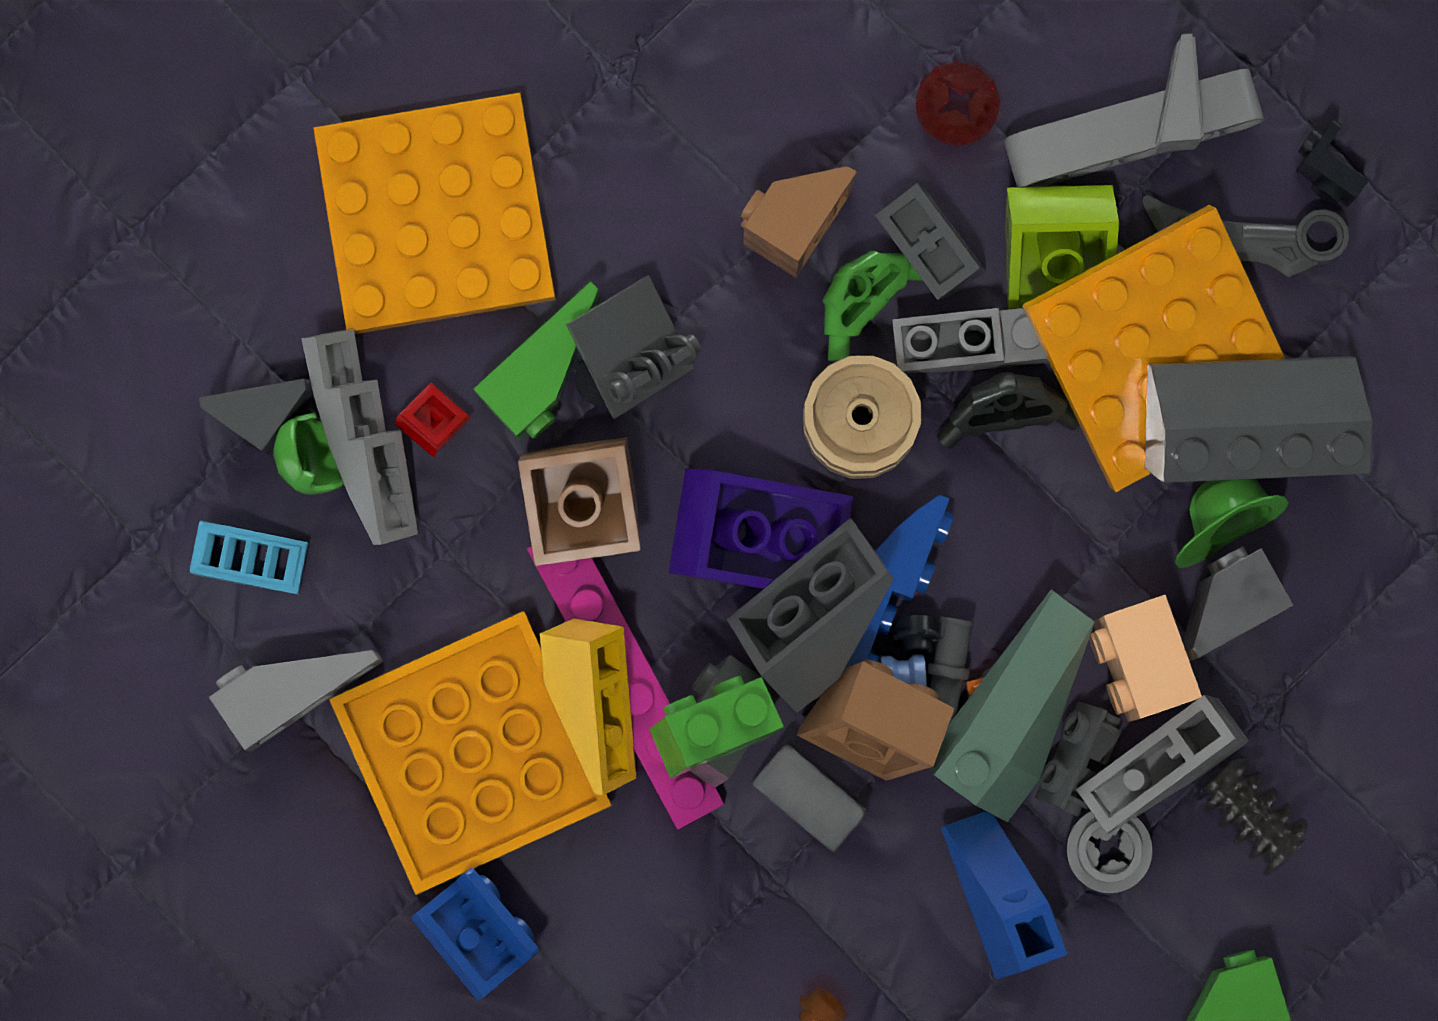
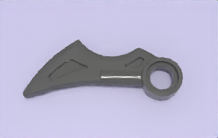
(1273, 245)

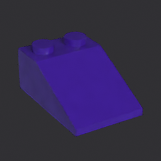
(749, 527)

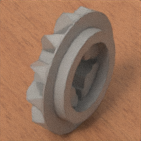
(1114, 875)

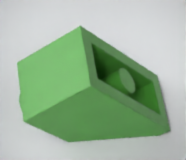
(1242, 992)

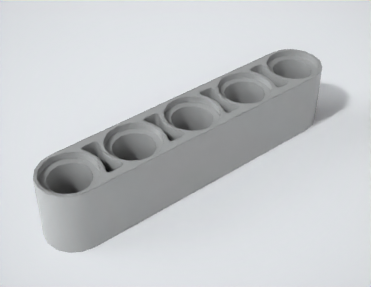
(1124, 132)

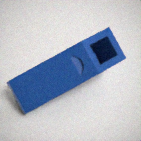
(1002, 897)

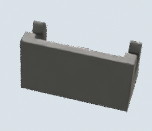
(929, 242)

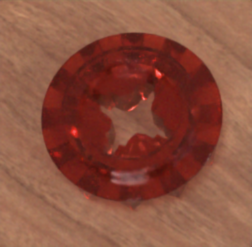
(952, 126)

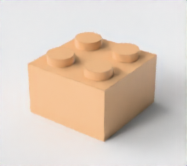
(1144, 659)

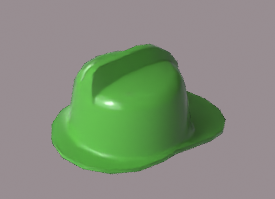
(1223, 513)

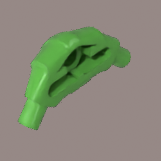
(859, 294)

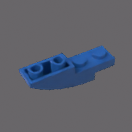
(906, 559)

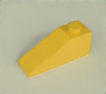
(590, 692)

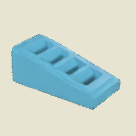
(204, 546)

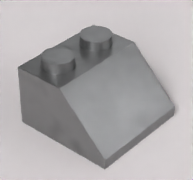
(1233, 600)

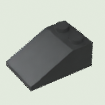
(813, 615)

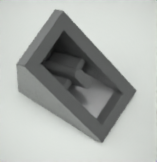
(258, 411)

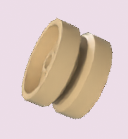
(854, 448)

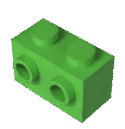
(715, 727)

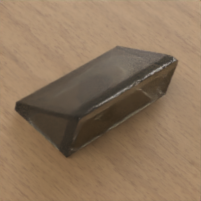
(810, 797)

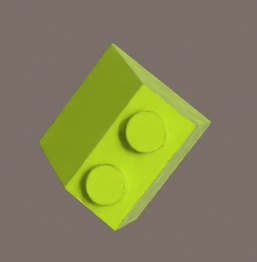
(1056, 236)

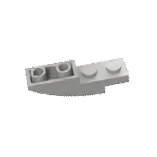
(966, 341)

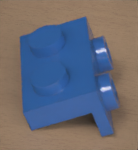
(476, 933)

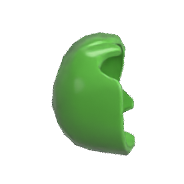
(305, 456)

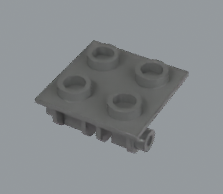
(632, 346)

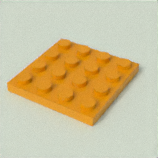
(434, 213)
(1154, 303)
(466, 753)

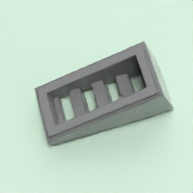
(1181, 112)

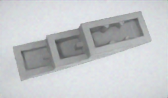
(354, 425)

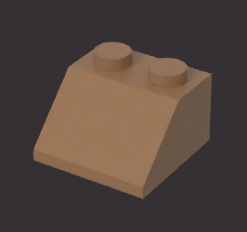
(795, 216)
(580, 501)
(878, 721)

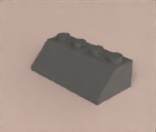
(1256, 419)

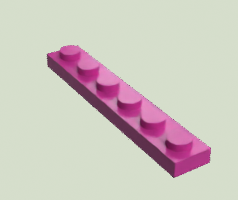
(585, 596)

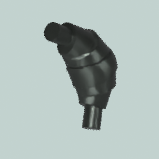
(1006, 404)

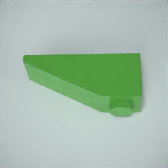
(535, 375)

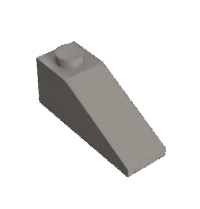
(276, 695)
(1163, 763)

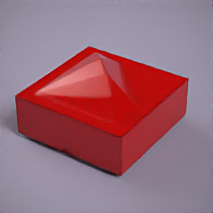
(432, 420)

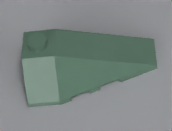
(1010, 720)

